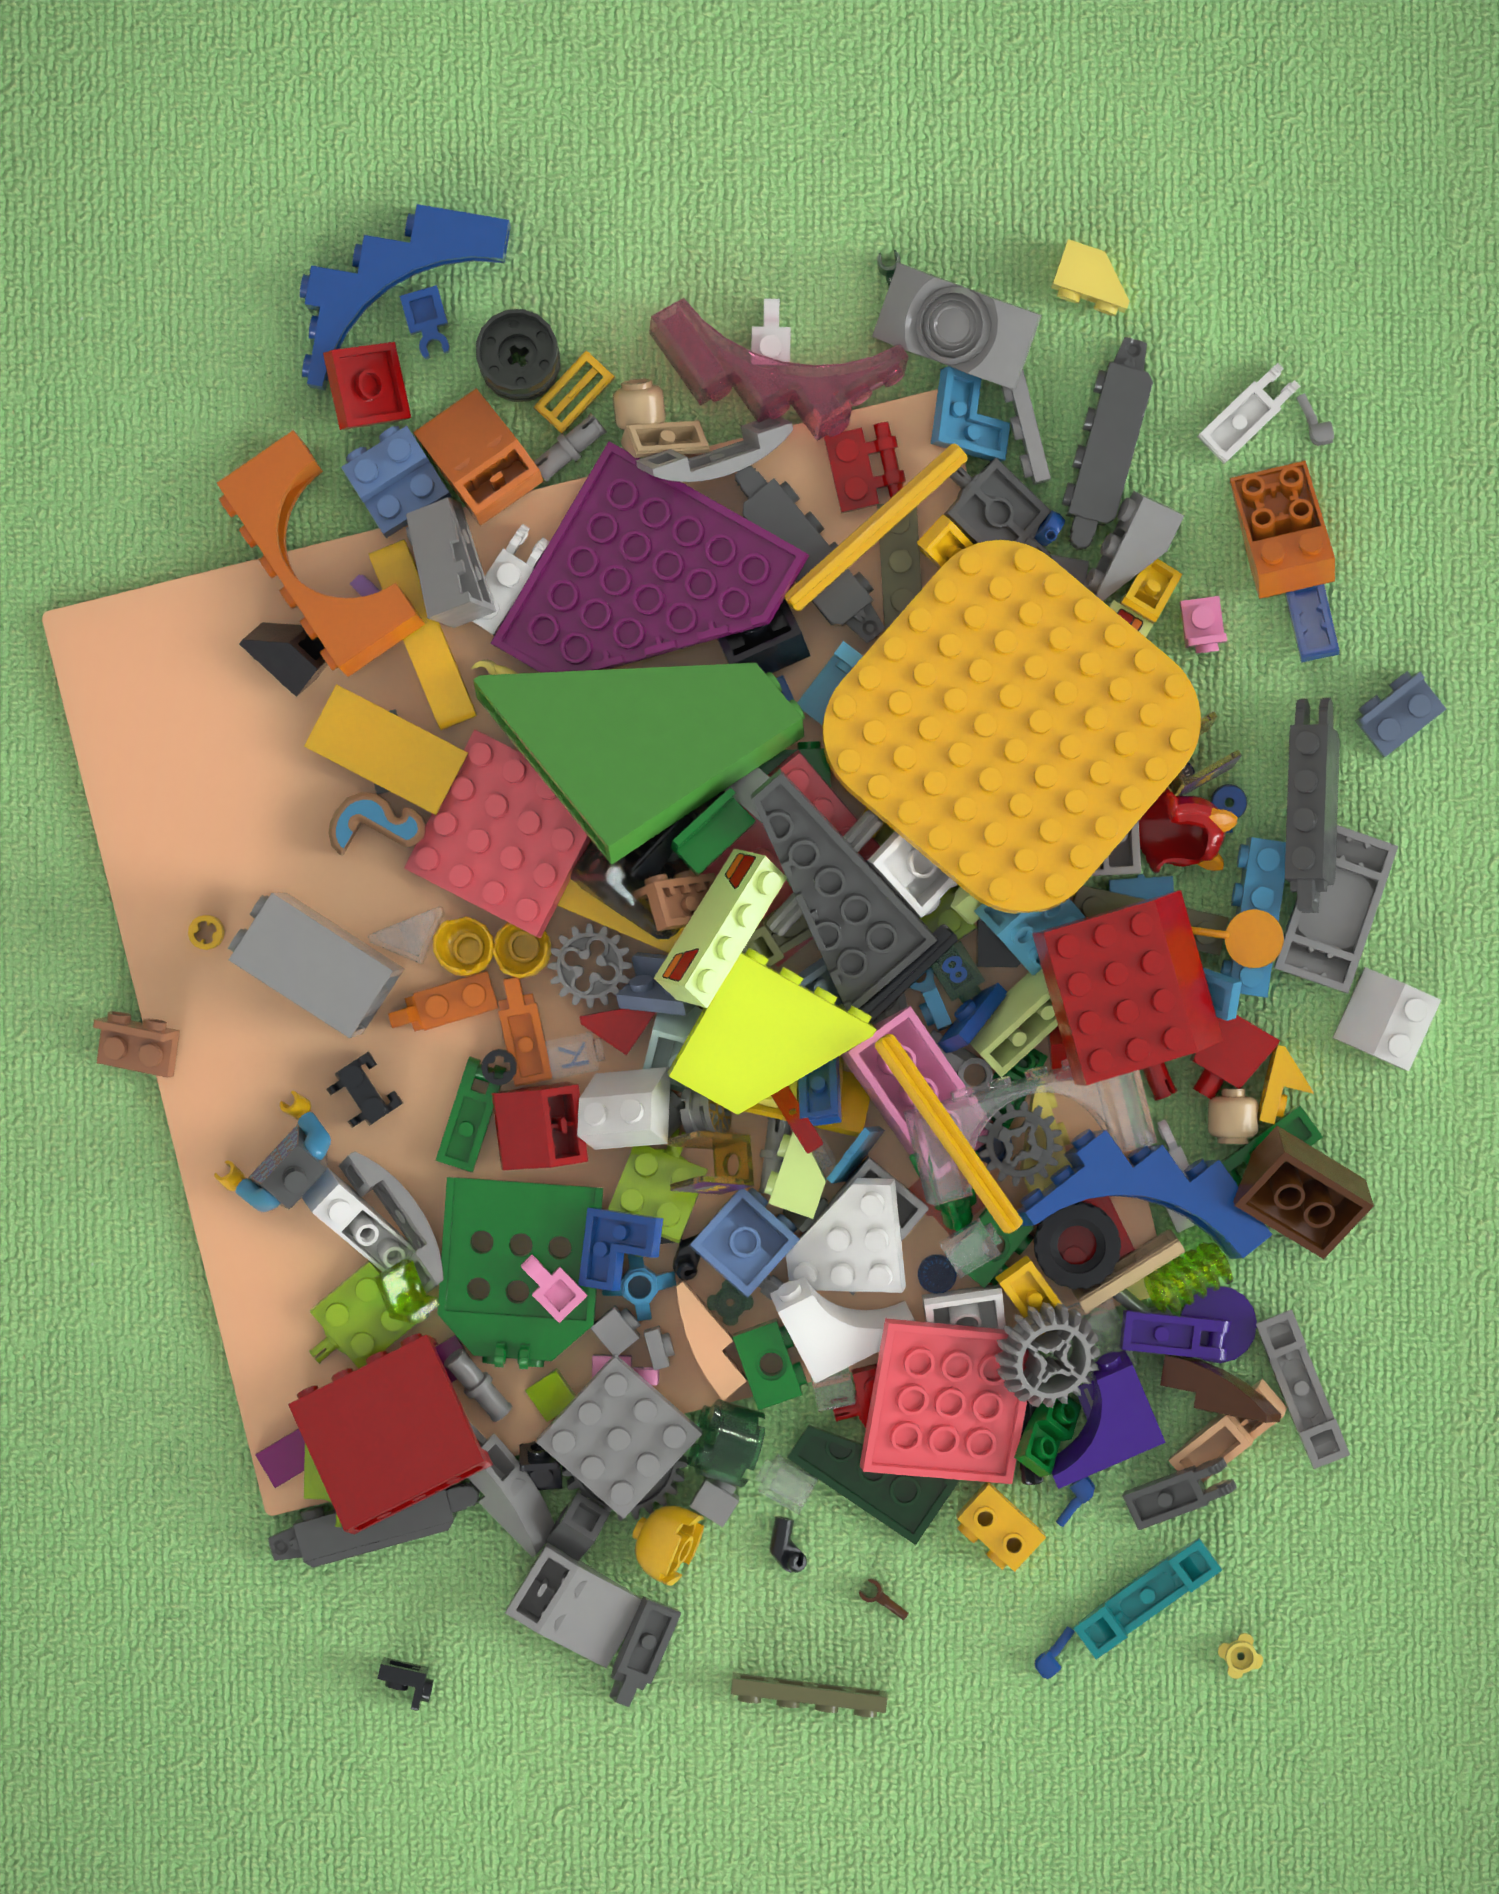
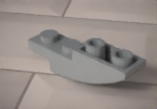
(512, 1496)

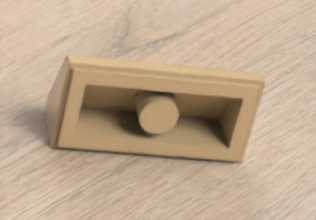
(653, 438)

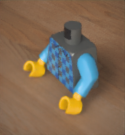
(289, 1167)

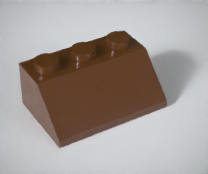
(1302, 1192)

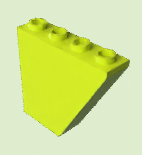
(764, 1035)

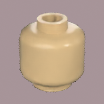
(638, 403)
(1233, 1117)

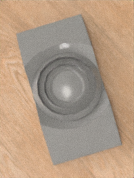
(956, 326)
(1330, 943)

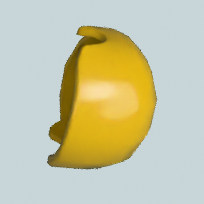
(463, 946)
(521, 952)

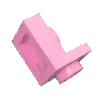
(1202, 624)

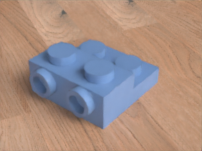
(394, 478)
(745, 1240)

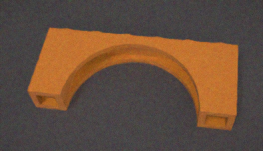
(263, 498)

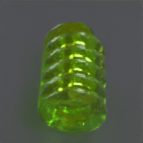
(1188, 1275)

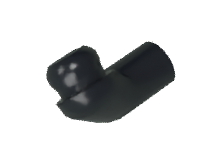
(686, 1260)
(783, 1548)

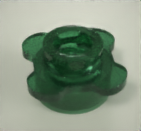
(729, 1313)

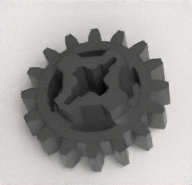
(1036, 1152)

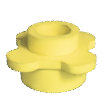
(1237, 1666)

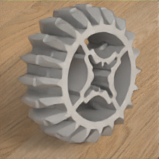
(1035, 1382)

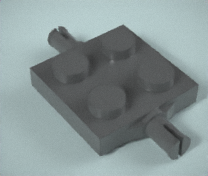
(996, 507)

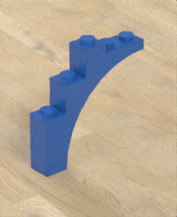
(436, 240)
(1152, 1176)

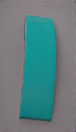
(1146, 1597)

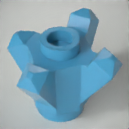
(641, 1285)

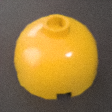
(667, 1541)

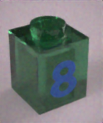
(958, 974)

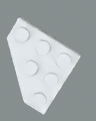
(854, 1242)

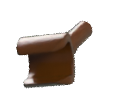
(884, 1600)

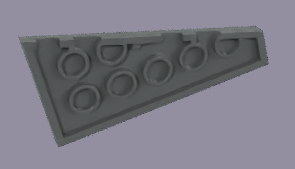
(850, 910)

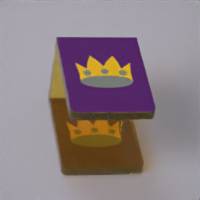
(1181, 785)
(723, 1147)

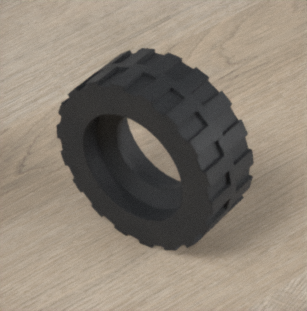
(1084, 1274)

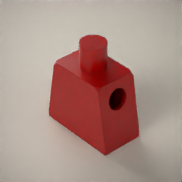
(1234, 1058)

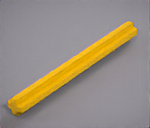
(875, 527)
(948, 1133)

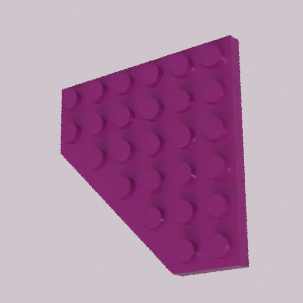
(644, 574)

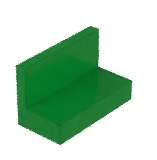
(712, 832)

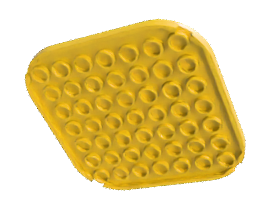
(1011, 726)

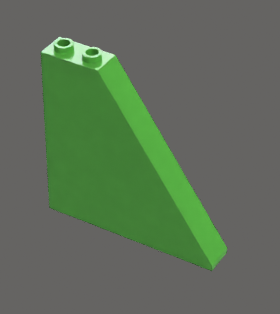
(641, 743)

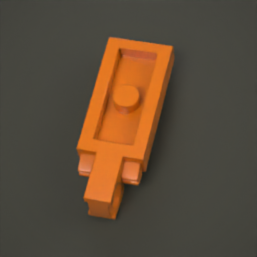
(447, 1003)
(524, 1034)

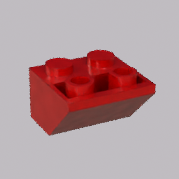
(539, 1126)

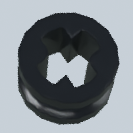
(507, 1075)

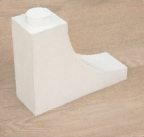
(830, 1334)

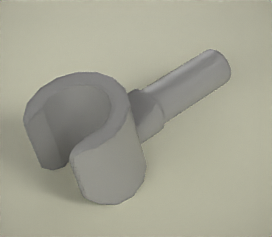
(1319, 432)

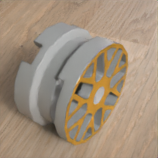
(703, 1114)

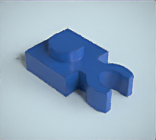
(425, 314)

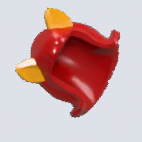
(1184, 832)

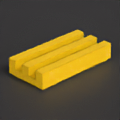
(596, 368)

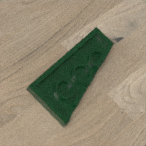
(898, 1501)

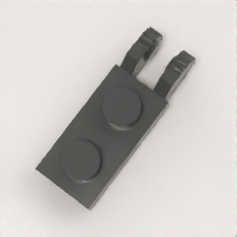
(1176, 1494)

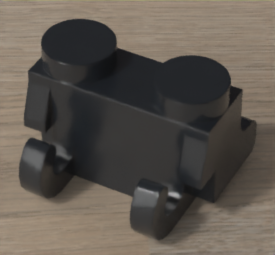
(363, 1091)

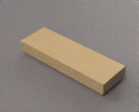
(1131, 1269)

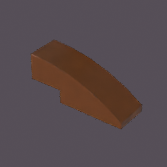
(1217, 1389)

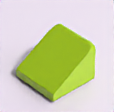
(551, 1394)

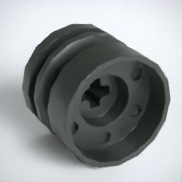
(521, 333)

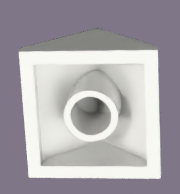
(967, 1307)

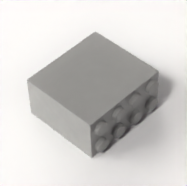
(314, 963)

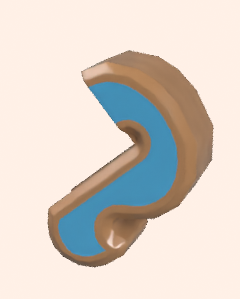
(378, 815)

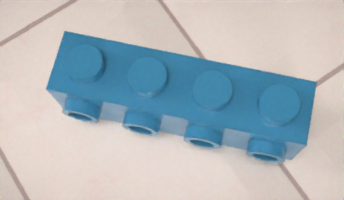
(1262, 890)

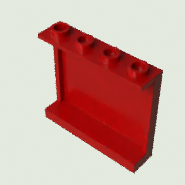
(388, 1433)

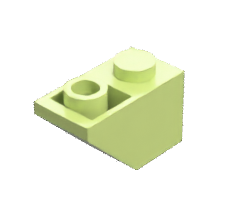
(799, 1180)

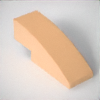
(708, 1340)
(1225, 1435)

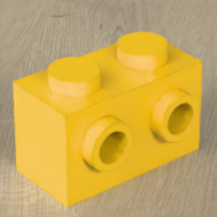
(1000, 1527)

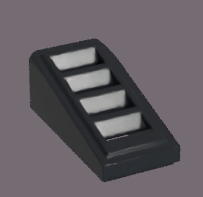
(652, 855)

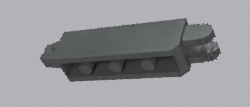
(1110, 442)
(775, 510)
(1312, 804)
(320, 1542)

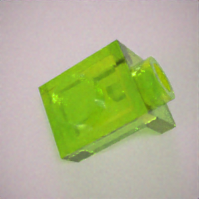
(404, 1293)

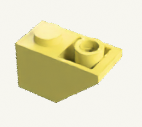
(1089, 276)

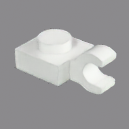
(772, 339)

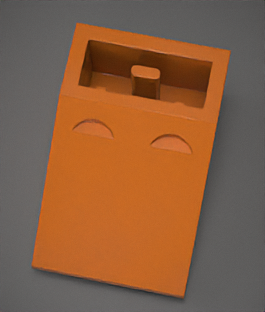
(479, 456)
(1283, 529)

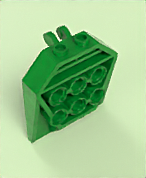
(498, 1324)

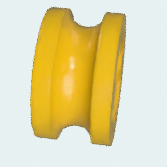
(217, 936)

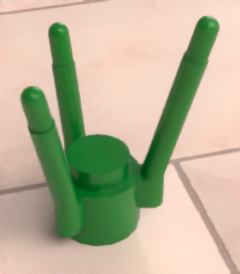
(955, 1213)

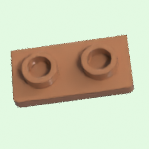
(674, 899)
(137, 1045)

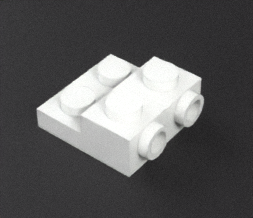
(910, 875)

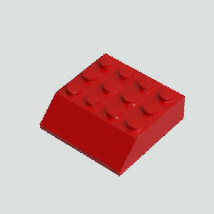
(1128, 988)

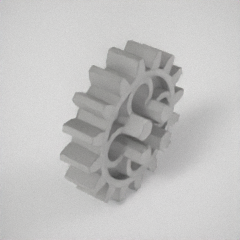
(581, 945)

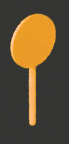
(1251, 938)

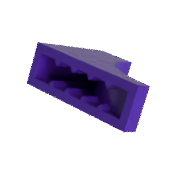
(1118, 1423)

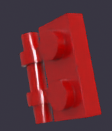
(852, 466)

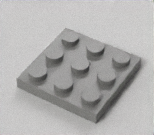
(619, 1436)

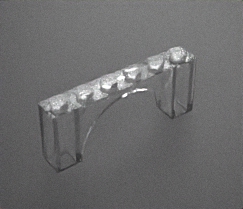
(1114, 1103)

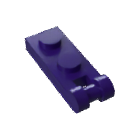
(1173, 1334)

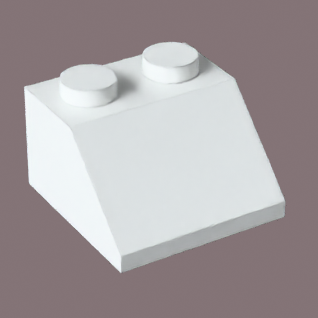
(1386, 1019)
(625, 1109)

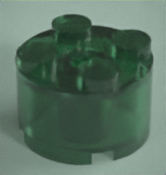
(727, 1443)

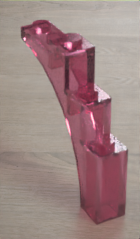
(769, 386)

